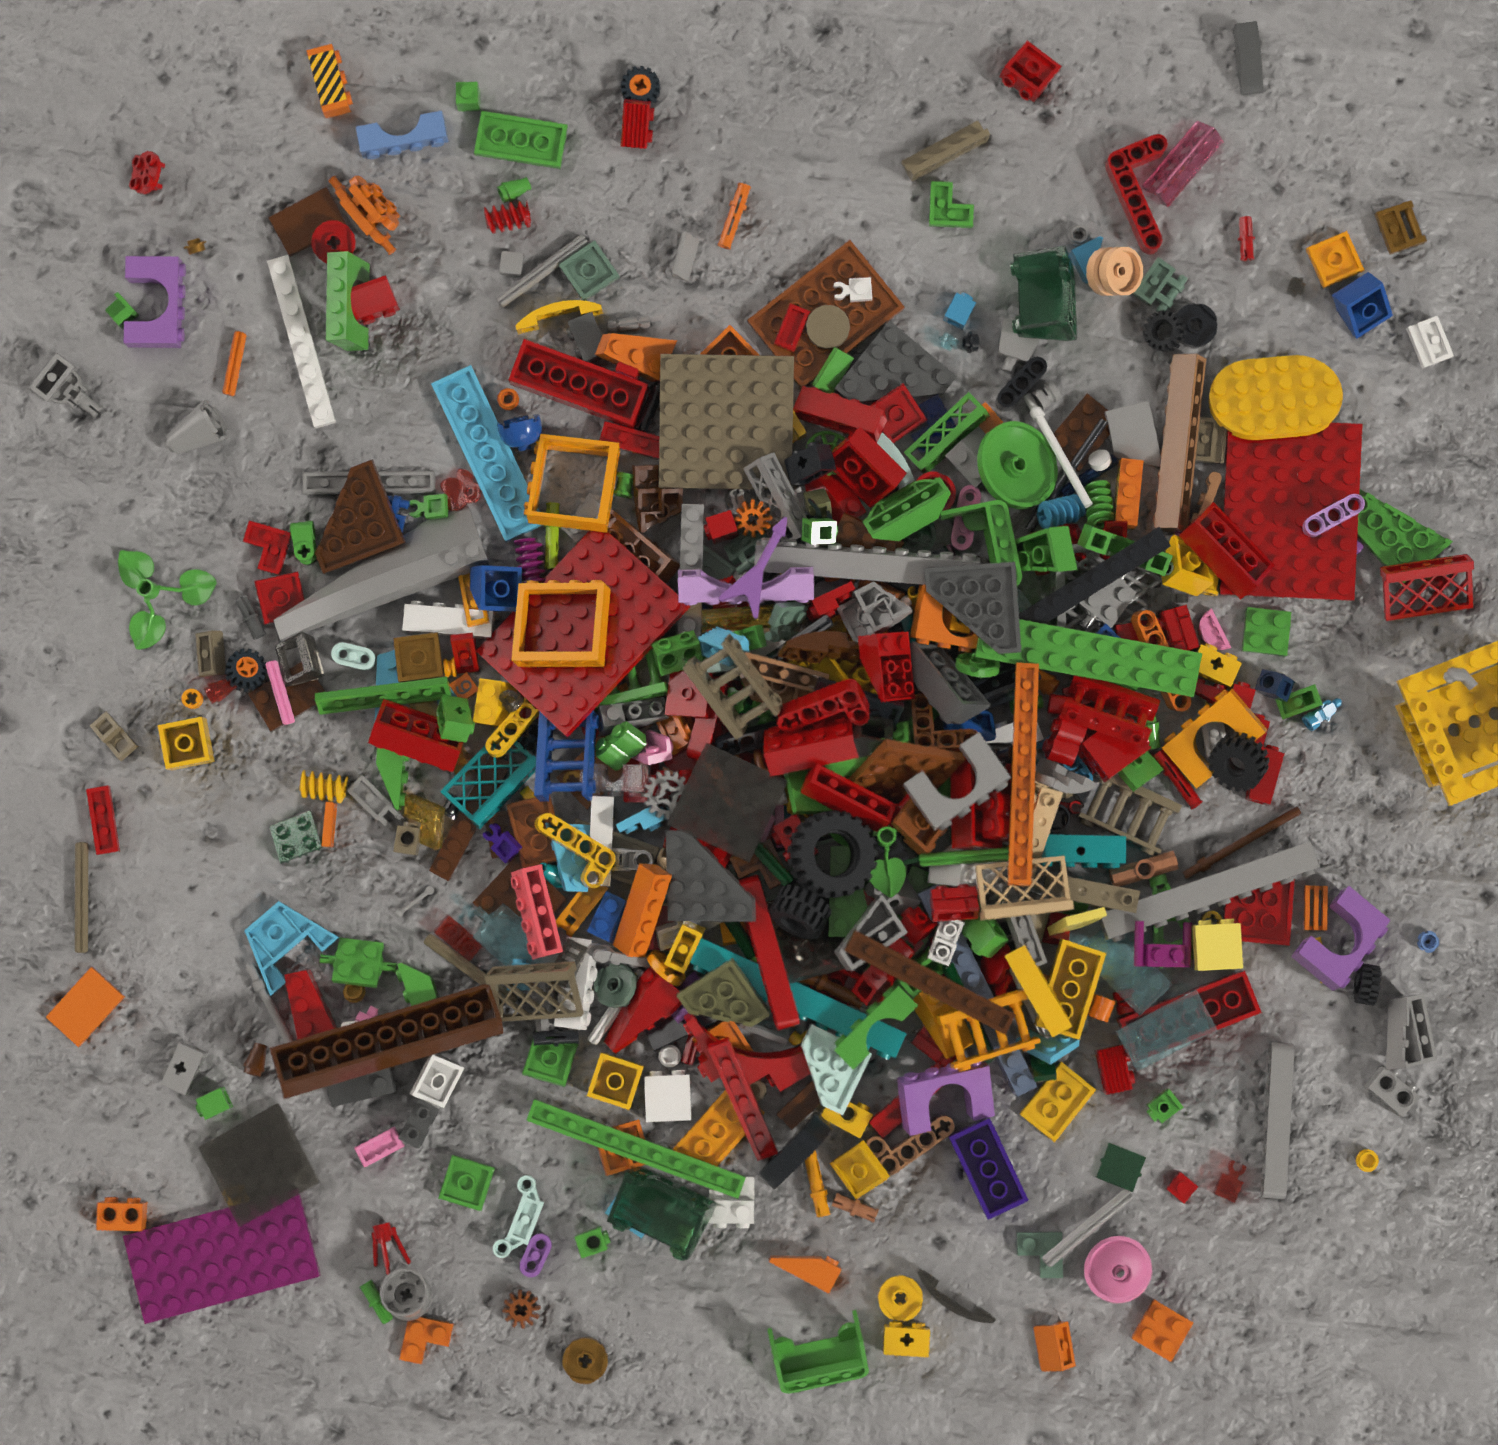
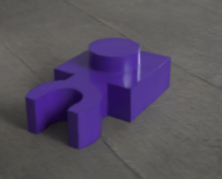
(504, 844)

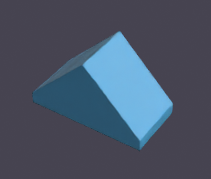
(1082, 254)

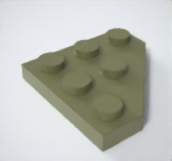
(725, 996)

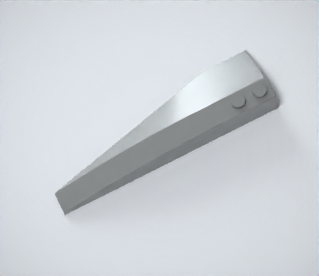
(430, 556)

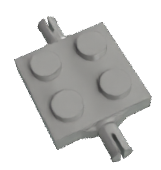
(1107, 603)

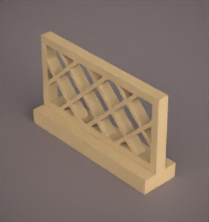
(1029, 907)

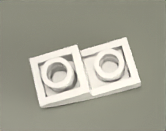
(945, 941)

